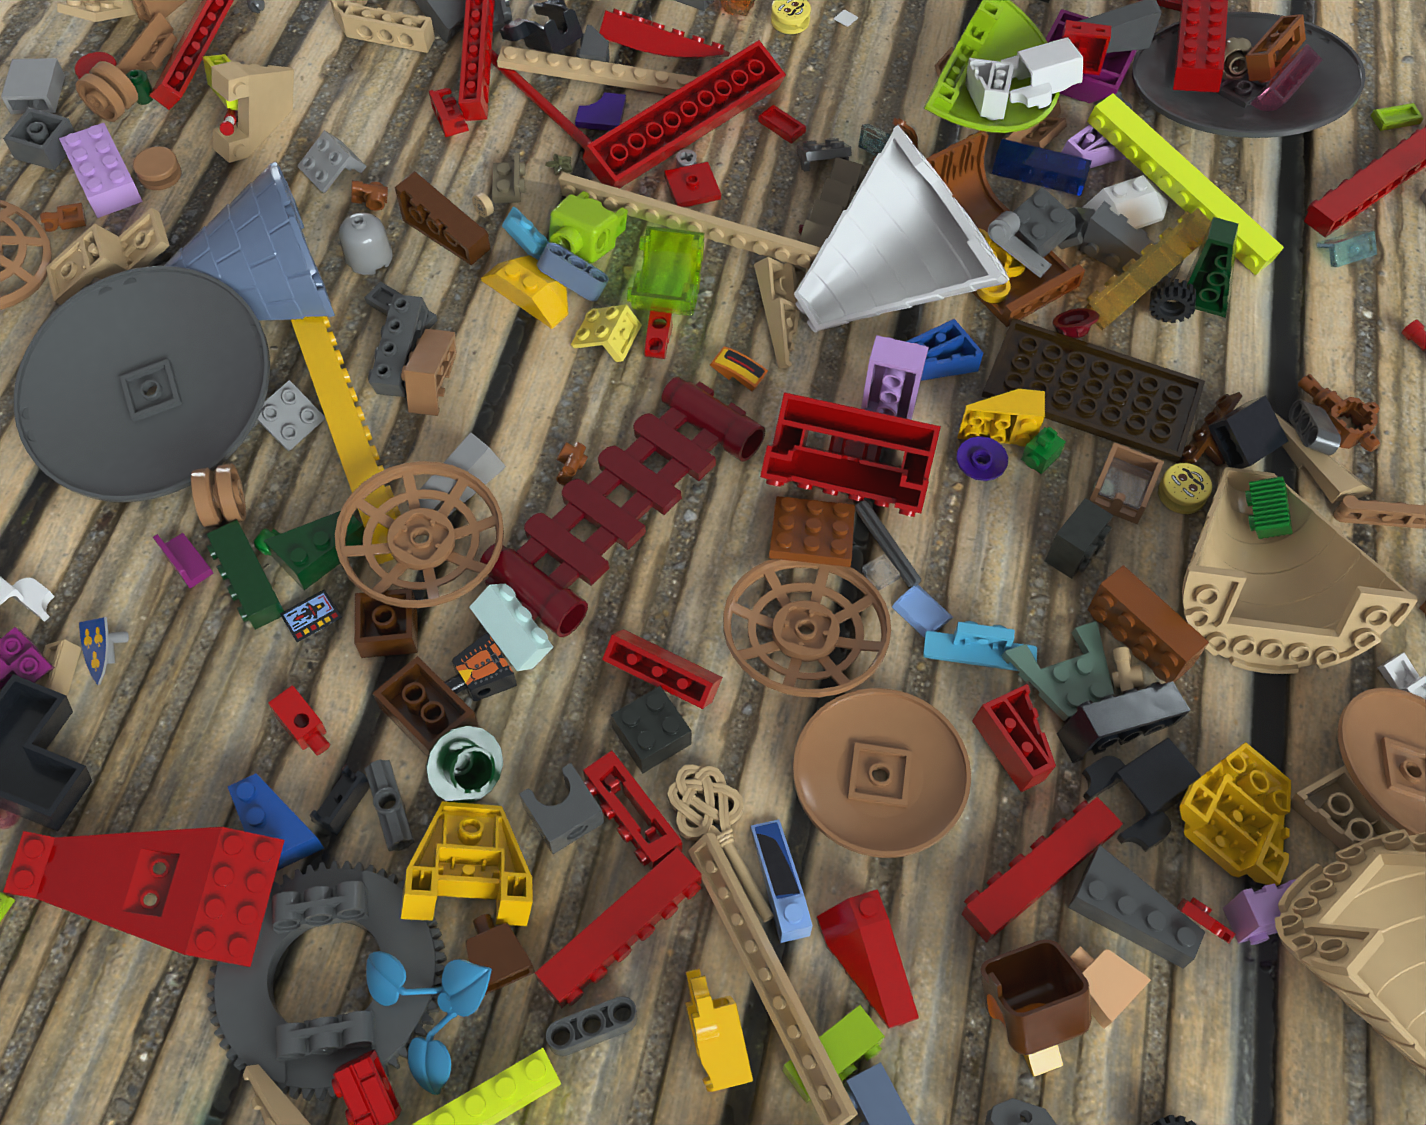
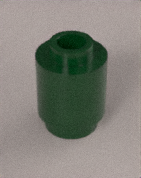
(142, 85)

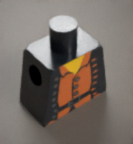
(481, 670)

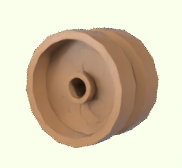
(107, 91)
(218, 495)

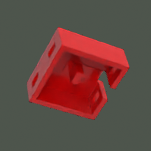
(1090, 41)

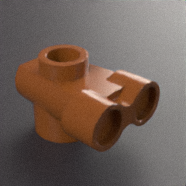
(373, 194)
(573, 459)

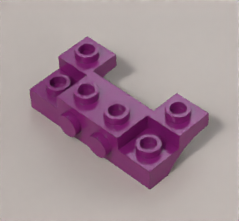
(21, 658)

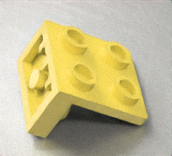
(608, 326)

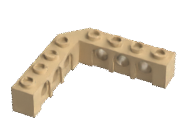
(383, 25)

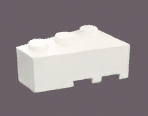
(989, 86)

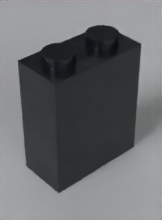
(1248, 433)

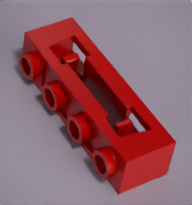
(603, 774)

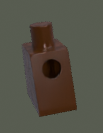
(498, 950)

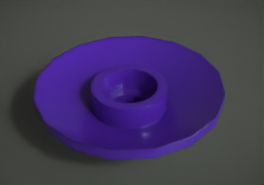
(982, 450)

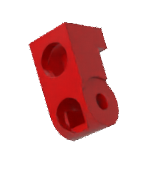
(658, 335)

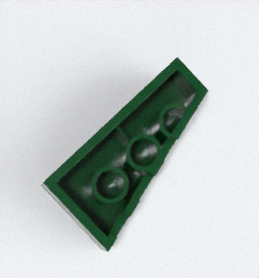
(1214, 267)

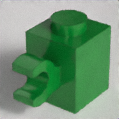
(1043, 450)

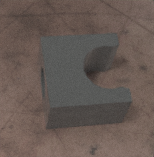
(568, 820)

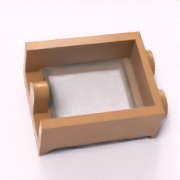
(1126, 483)

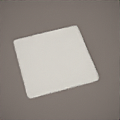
(846, 18)

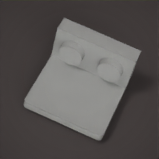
(327, 160)
(289, 416)

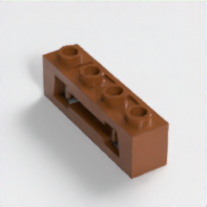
(1278, 48)

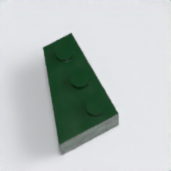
(310, 549)

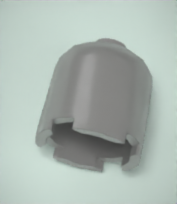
(365, 243)

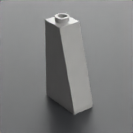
(472, 457)

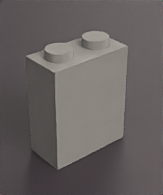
(33, 85)

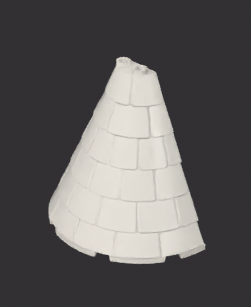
(896, 245)

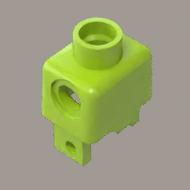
(586, 226)

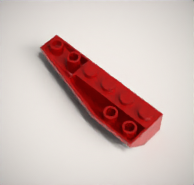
(640, 35)

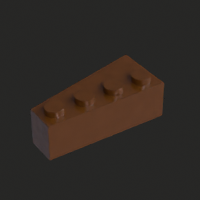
(440, 219)

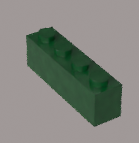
(245, 574)

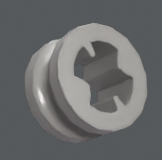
(685, 158)

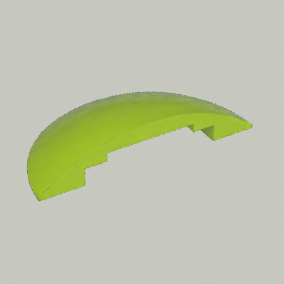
(992, 34)

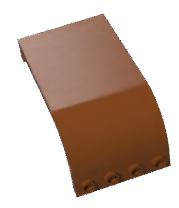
(964, 174)

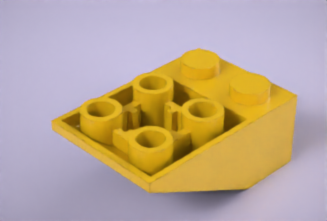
(1005, 418)

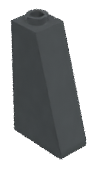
(446, 16)
(1130, 25)

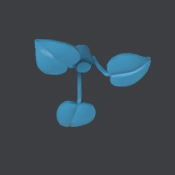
(460, 995)

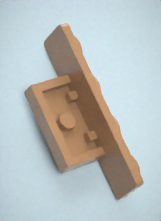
(150, 47)
(1041, 133)

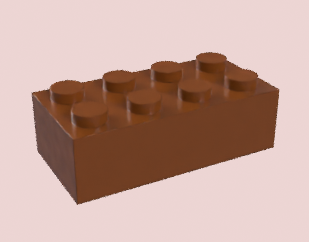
(1147, 625)

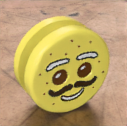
(790, 16)
(1184, 488)

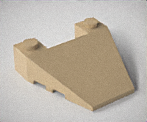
(263, 103)

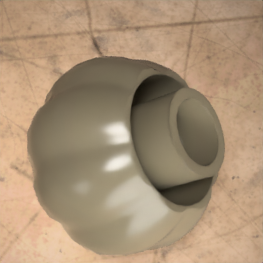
(1235, 58)

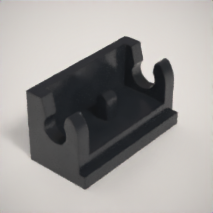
(341, 801)

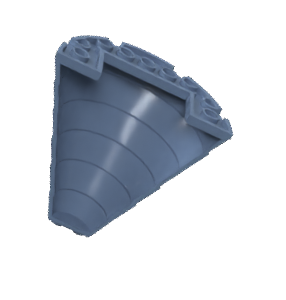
(261, 252)

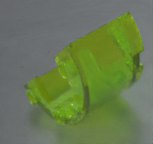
(669, 271)

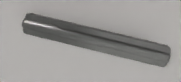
(887, 544)

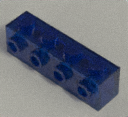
(1041, 167)

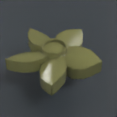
(560, 164)

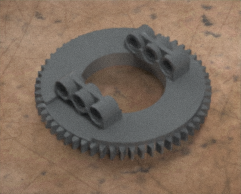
(308, 1053)

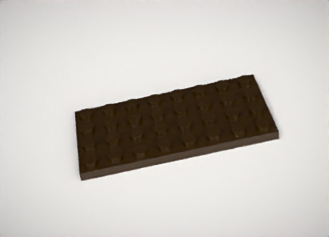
(1098, 389)

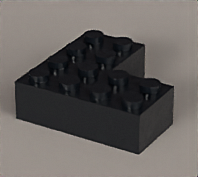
(32, 779)

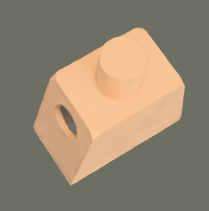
(1111, 983)

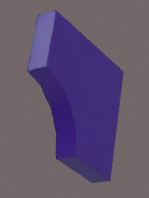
(603, 114)

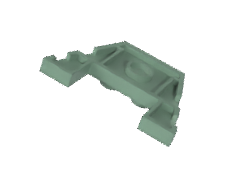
(1071, 681)

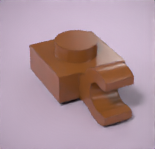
(66, 217)

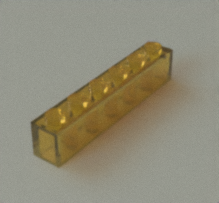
(1150, 268)

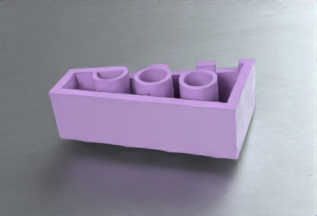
(1254, 913)

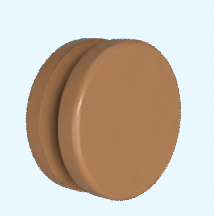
(157, 168)

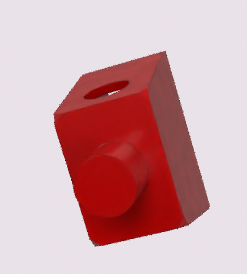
(300, 720)

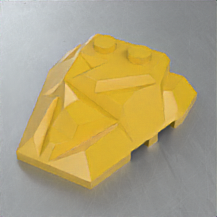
(1240, 815)

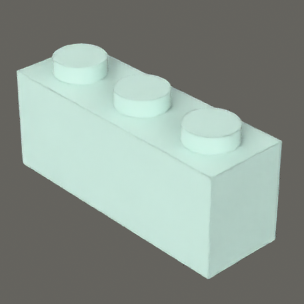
(511, 626)

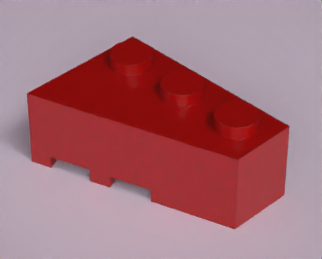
(1015, 737)

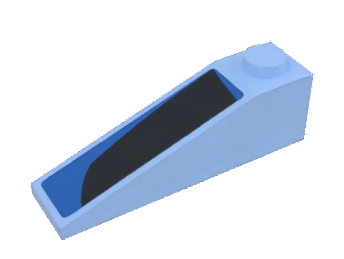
(781, 882)

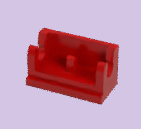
(447, 112)

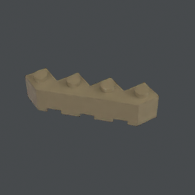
(835, 198)

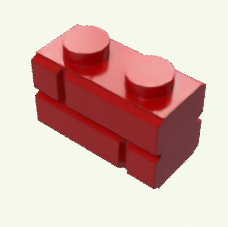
(366, 1091)

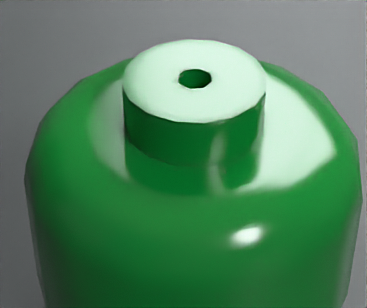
(263, 535)

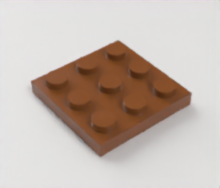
(812, 531)

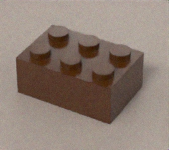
(422, 705)

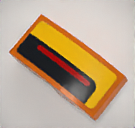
(742, 368)

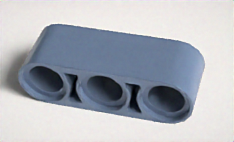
(572, 271)

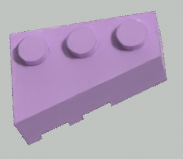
(1092, 146)

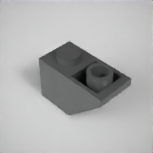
(593, 46)

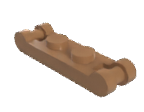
(1380, 513)

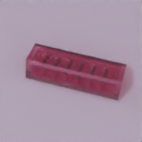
(1287, 80)

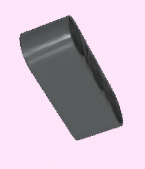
(1314, 427)
(575, 1024)

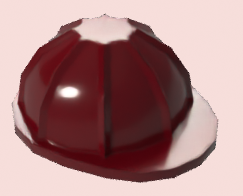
(1075, 322)

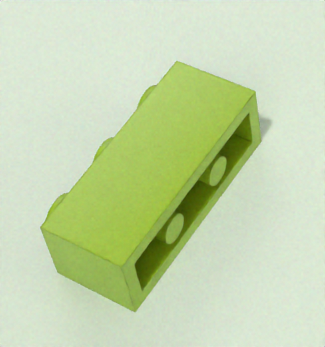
(846, 1045)

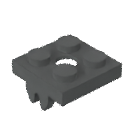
(820, 151)

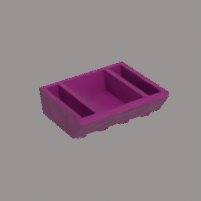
(1112, 72)

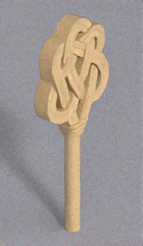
(702, 784)

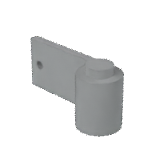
(1002, 233)

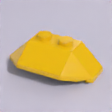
(530, 289)

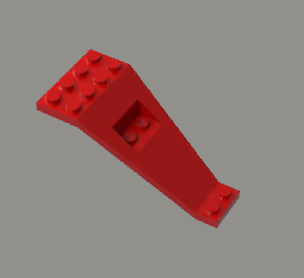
(206, 898)

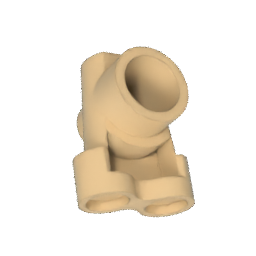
(1127, 676)

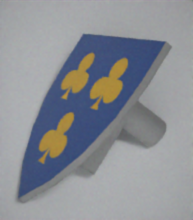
(99, 646)

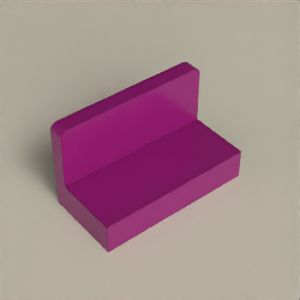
(185, 559)

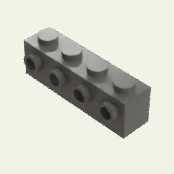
(398, 338)

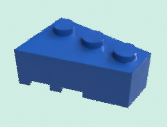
(949, 351)
(268, 815)

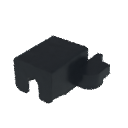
(554, 36)
(1155, 779)

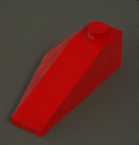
(866, 948)

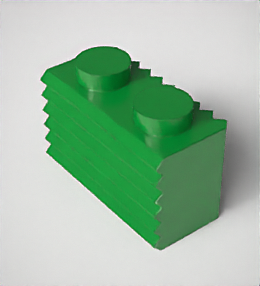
(1269, 507)

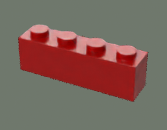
(662, 668)

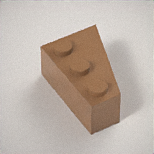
(426, 370)

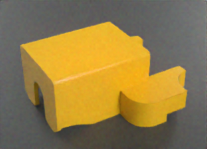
(717, 1035)

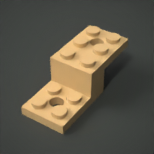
(97, 9)
(103, 254)

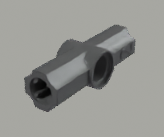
(392, 820)

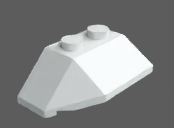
(1135, 199)

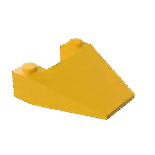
(469, 855)

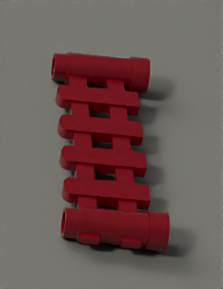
(549, 595)

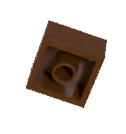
(384, 627)

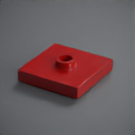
(692, 185)

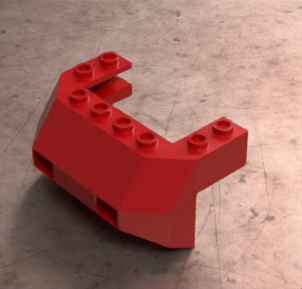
(853, 453)

